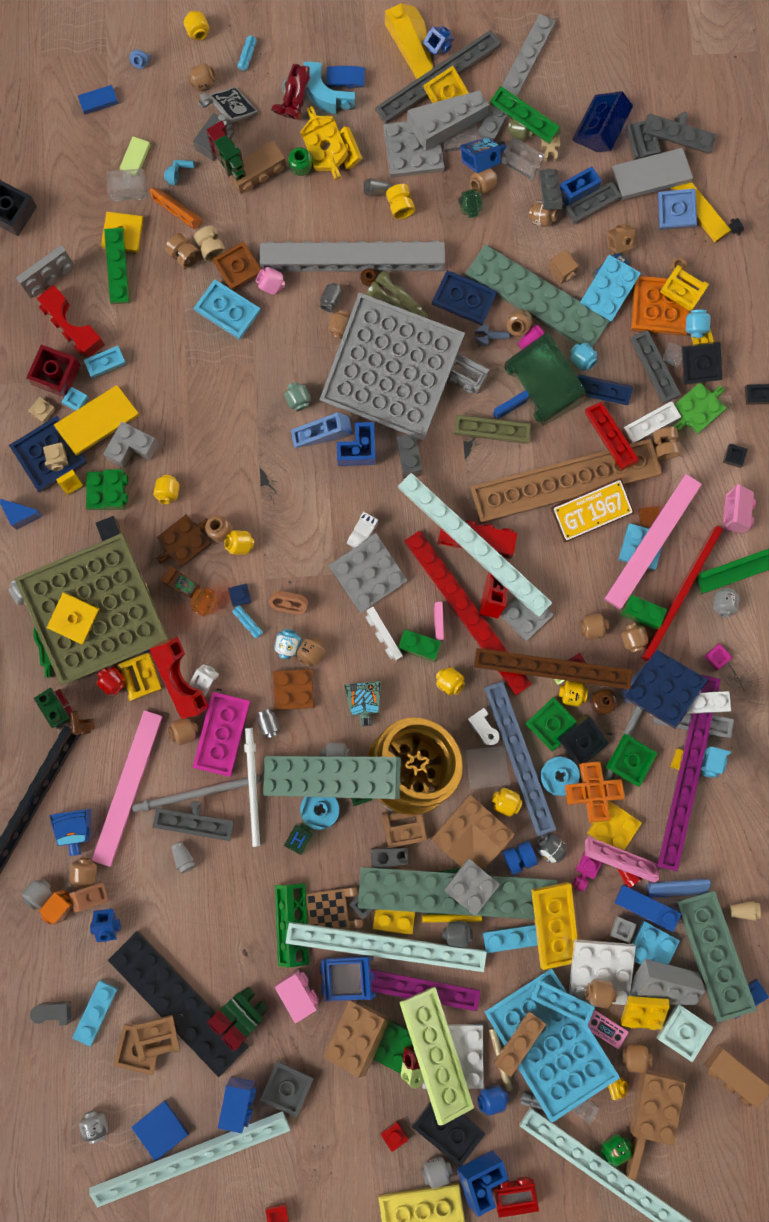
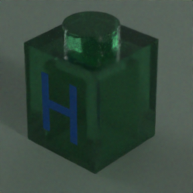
(299, 838)

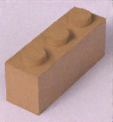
(260, 167)
(519, 1043)
(737, 1077)

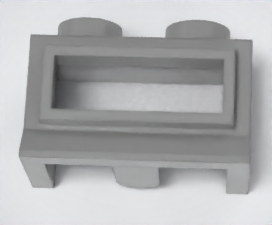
(467, 374)

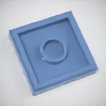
(677, 209)

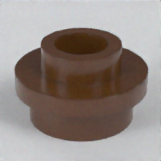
(369, 271)

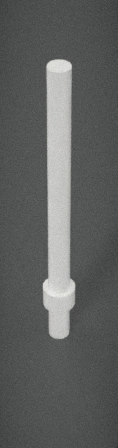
(250, 748)

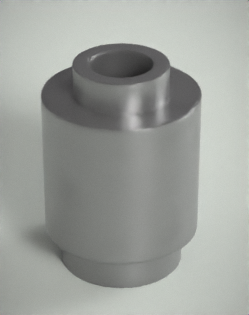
(331, 297)
(268, 723)

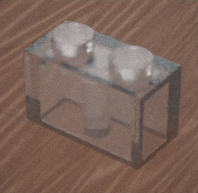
(522, 158)
(126, 185)

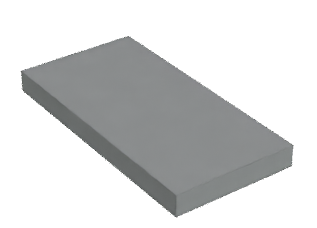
(652, 173)

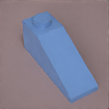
(322, 430)

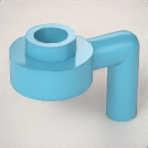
(172, 175)

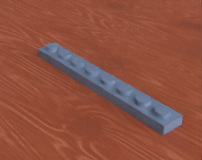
(520, 759)

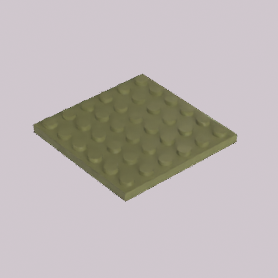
(108, 580)

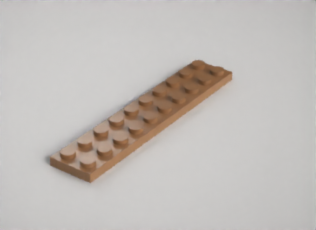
(559, 482)

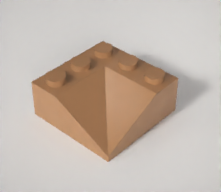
(472, 834)

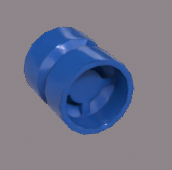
(520, 857)

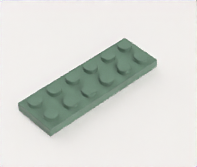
(716, 956)

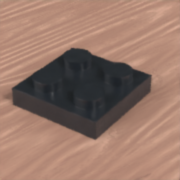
(702, 362)
(582, 740)

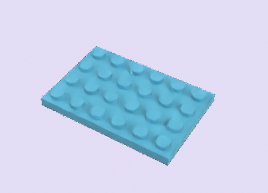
(565, 1059)

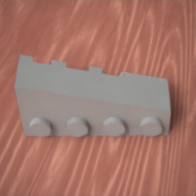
(446, 118)

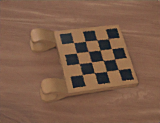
(331, 910)

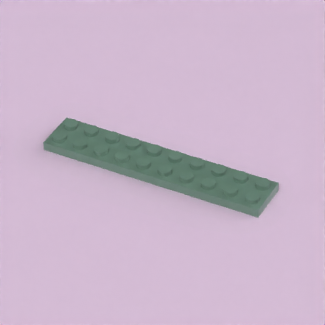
(424, 893)

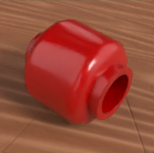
(110, 681)

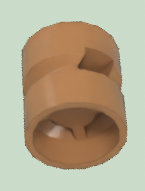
(181, 250)
(667, 449)

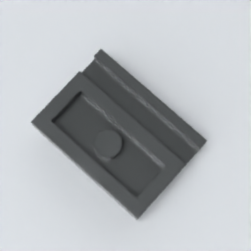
(641, 144)

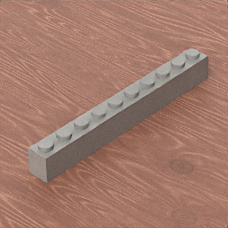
(352, 256)

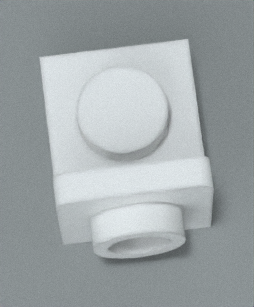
(204, 678)

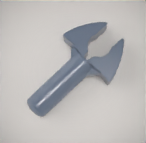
(490, 335)

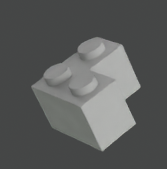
(129, 440)

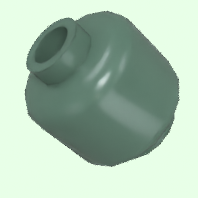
(297, 396)

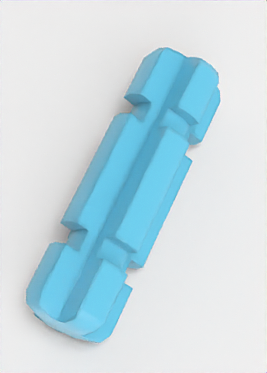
(247, 53)
(247, 621)

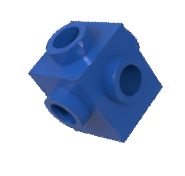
(439, 40)
(105, 925)

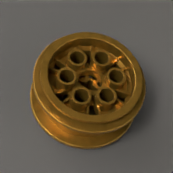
(433, 744)

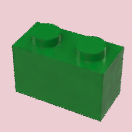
(643, 612)
(419, 645)

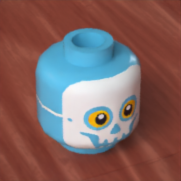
(287, 643)

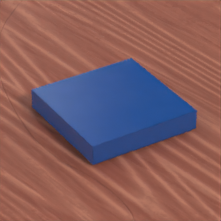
(160, 1130)

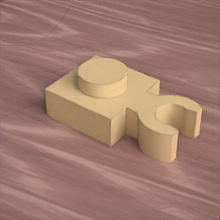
(551, 149)

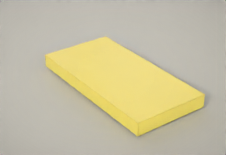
(423, 1205)

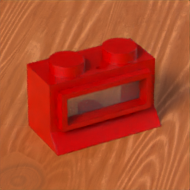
(516, 1197)

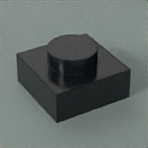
(735, 455)

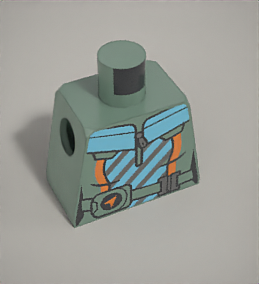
(363, 700)

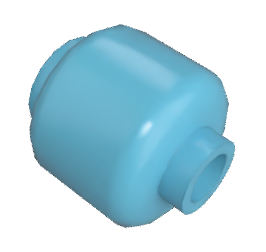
(698, 323)
(583, 356)

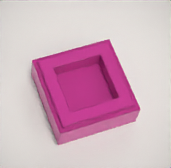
(718, 656)

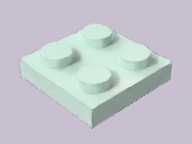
(684, 1032)

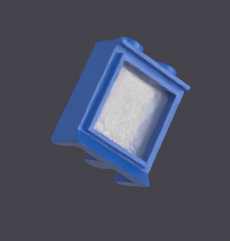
(347, 978)

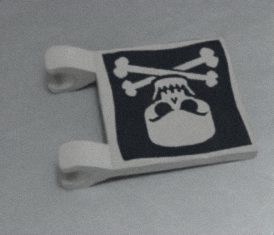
(230, 103)

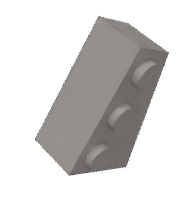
(667, 982)

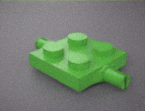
(699, 408)

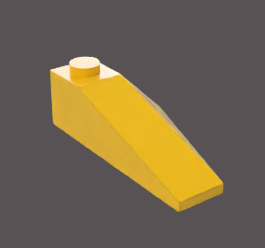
(409, 33)

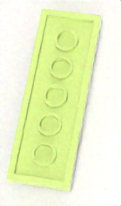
(436, 1055)

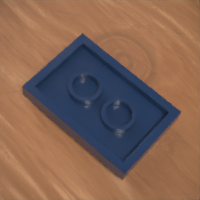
(464, 297)

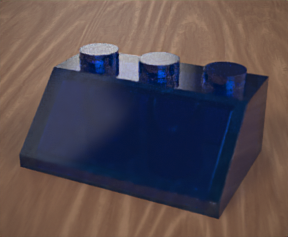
(603, 121)

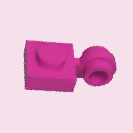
(589, 868)

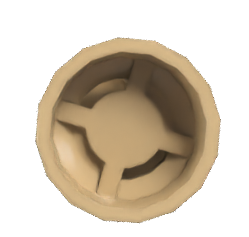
(209, 241)

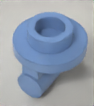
(139, 58)

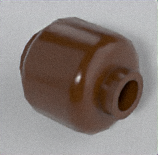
(609, 704)

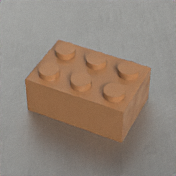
(357, 1038)
(657, 1107)

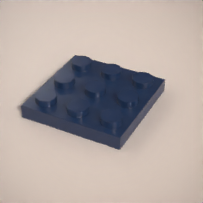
(32, 457)
(666, 689)

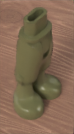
(400, 296)

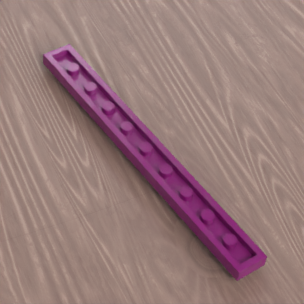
(686, 784)

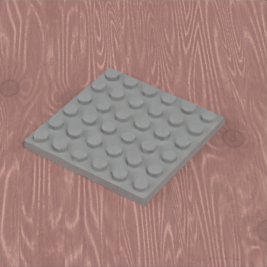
(392, 366)

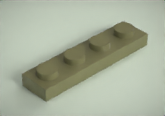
(492, 429)

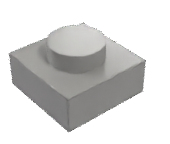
(622, 929)

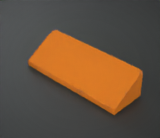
(175, 208)

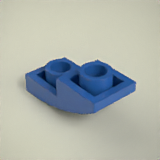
(345, 76)

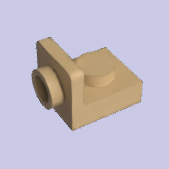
(55, 457)

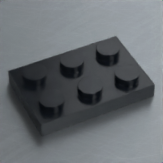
(453, 1139)

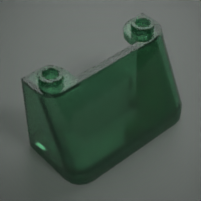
(546, 379)

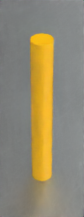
(450, 917)

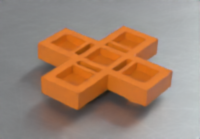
(594, 792)

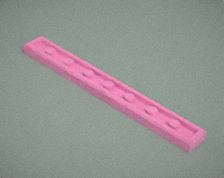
(652, 541)
(127, 788)

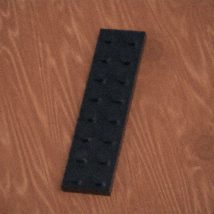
(171, 994)

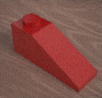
(493, 597)

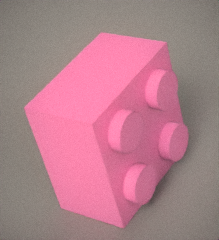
(297, 995)

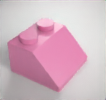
(738, 510)

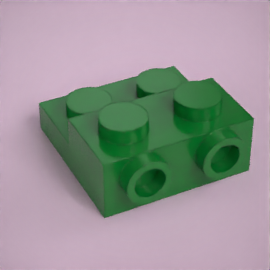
(106, 490)

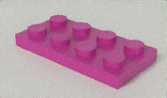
(221, 734)

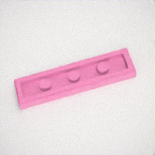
(621, 859)

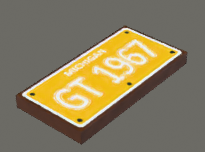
(592, 510)

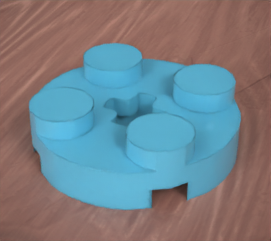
(548, 775)
(325, 819)

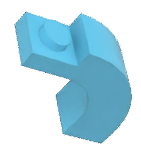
(322, 96)

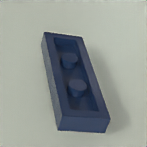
(606, 390)

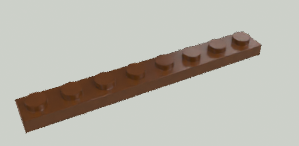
(553, 668)

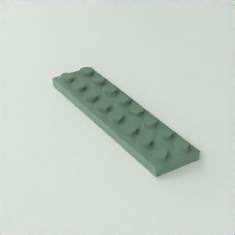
(537, 297)
(332, 777)

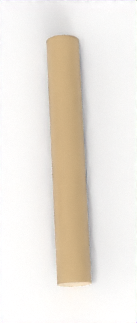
(497, 1047)

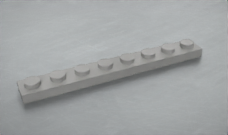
(518, 73)

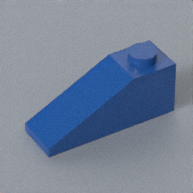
(647, 908)

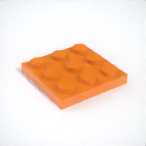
(656, 311)

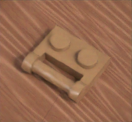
(405, 833)
(154, 1031)

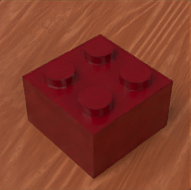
(53, 371)

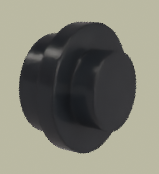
(736, 226)

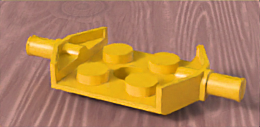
(320, 131)

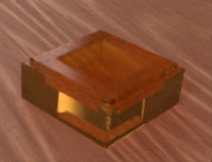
(648, 516)

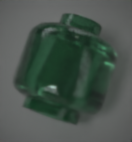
(470, 203)

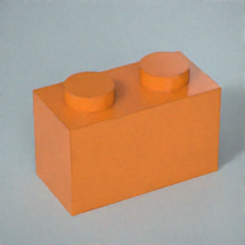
(57, 907)

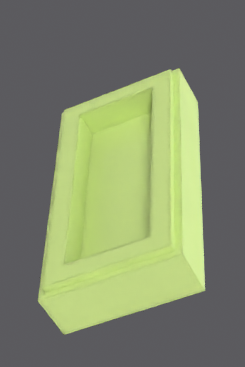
(135, 154)

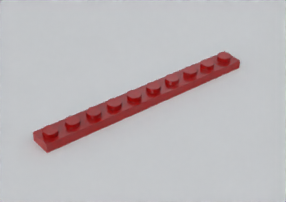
(461, 605)

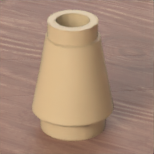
(746, 910)

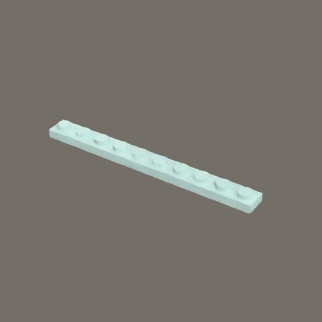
(474, 545)
(385, 946)
(188, 1159)
(599, 1169)

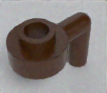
(81, 726)

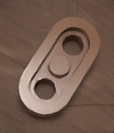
(288, 602)

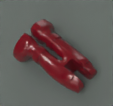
(294, 93)

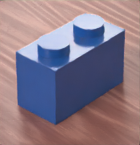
(579, 186)

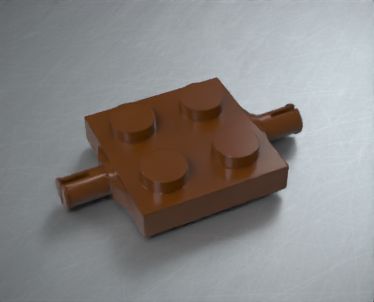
(183, 541)

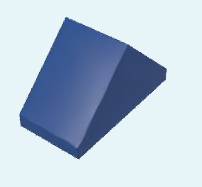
(18, 514)

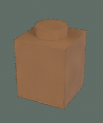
(563, 267)

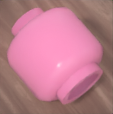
(270, 280)

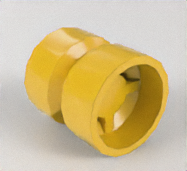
(400, 201)

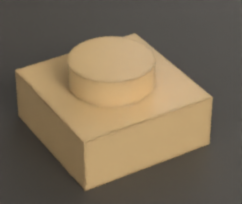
(42, 410)

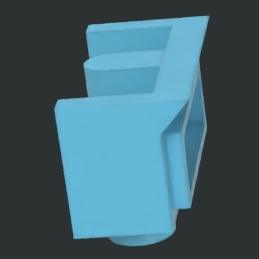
(714, 762)

